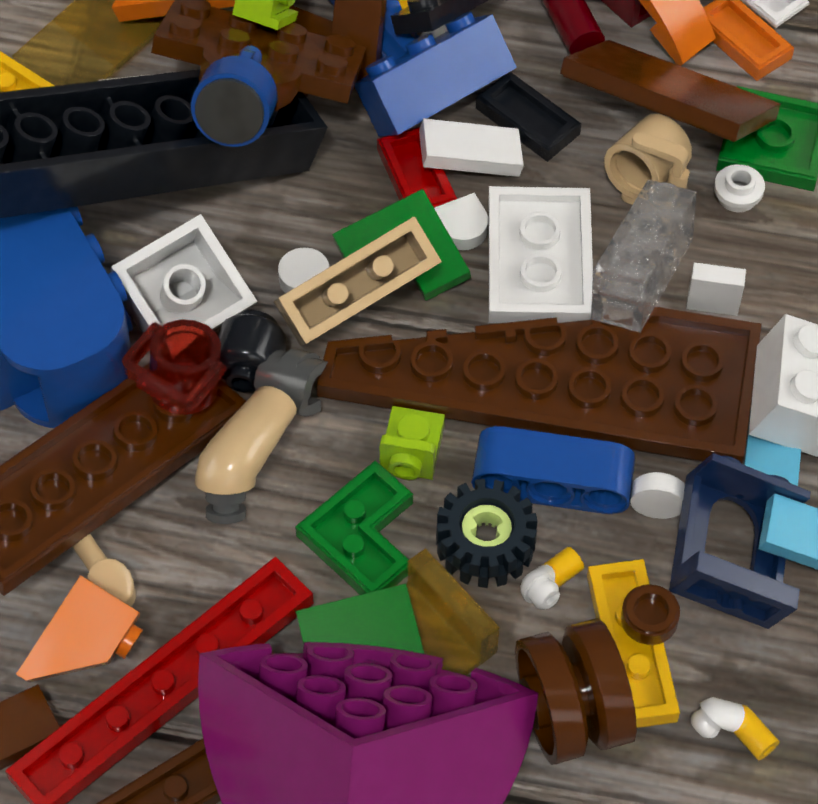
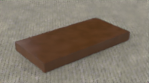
(670, 90)

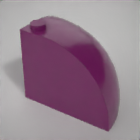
(359, 727)

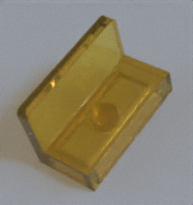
(448, 617)

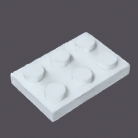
(539, 254)

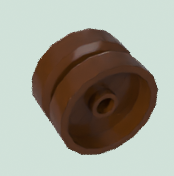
(578, 689)

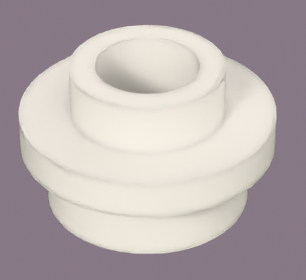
(736, 197)

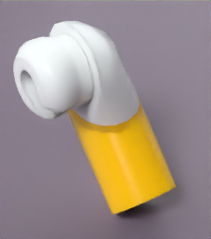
(543, 583)
(736, 718)

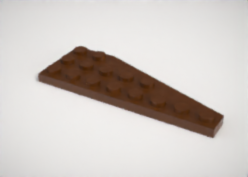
(660, 391)

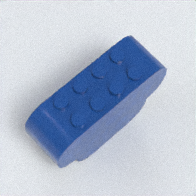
(57, 317)

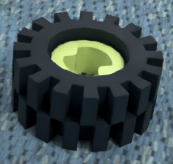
(479, 558)

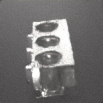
(643, 255)

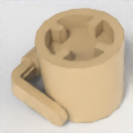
(652, 151)

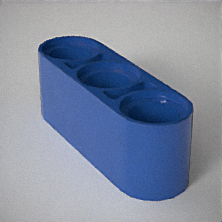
(557, 468)

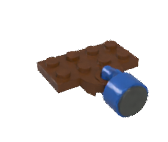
(252, 67)

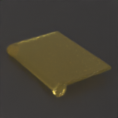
(85, 43)

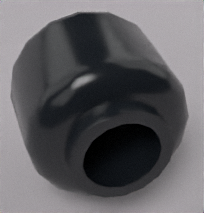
(246, 343)

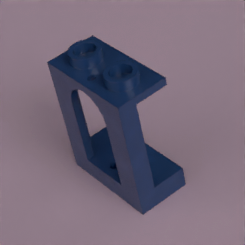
(748, 594)

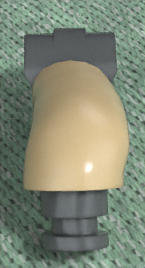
(247, 439)

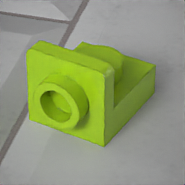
(411, 443)

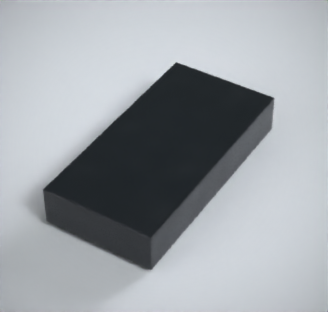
(540, 122)

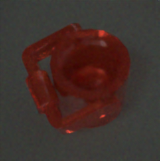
(181, 367)

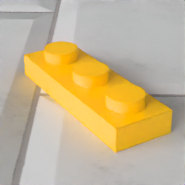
(644, 664)

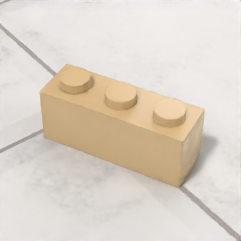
(357, 281)

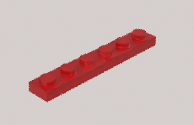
(156, 688)

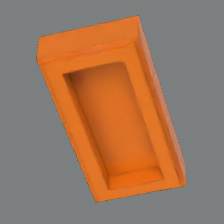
(747, 38)

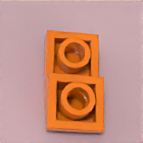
(680, 27)

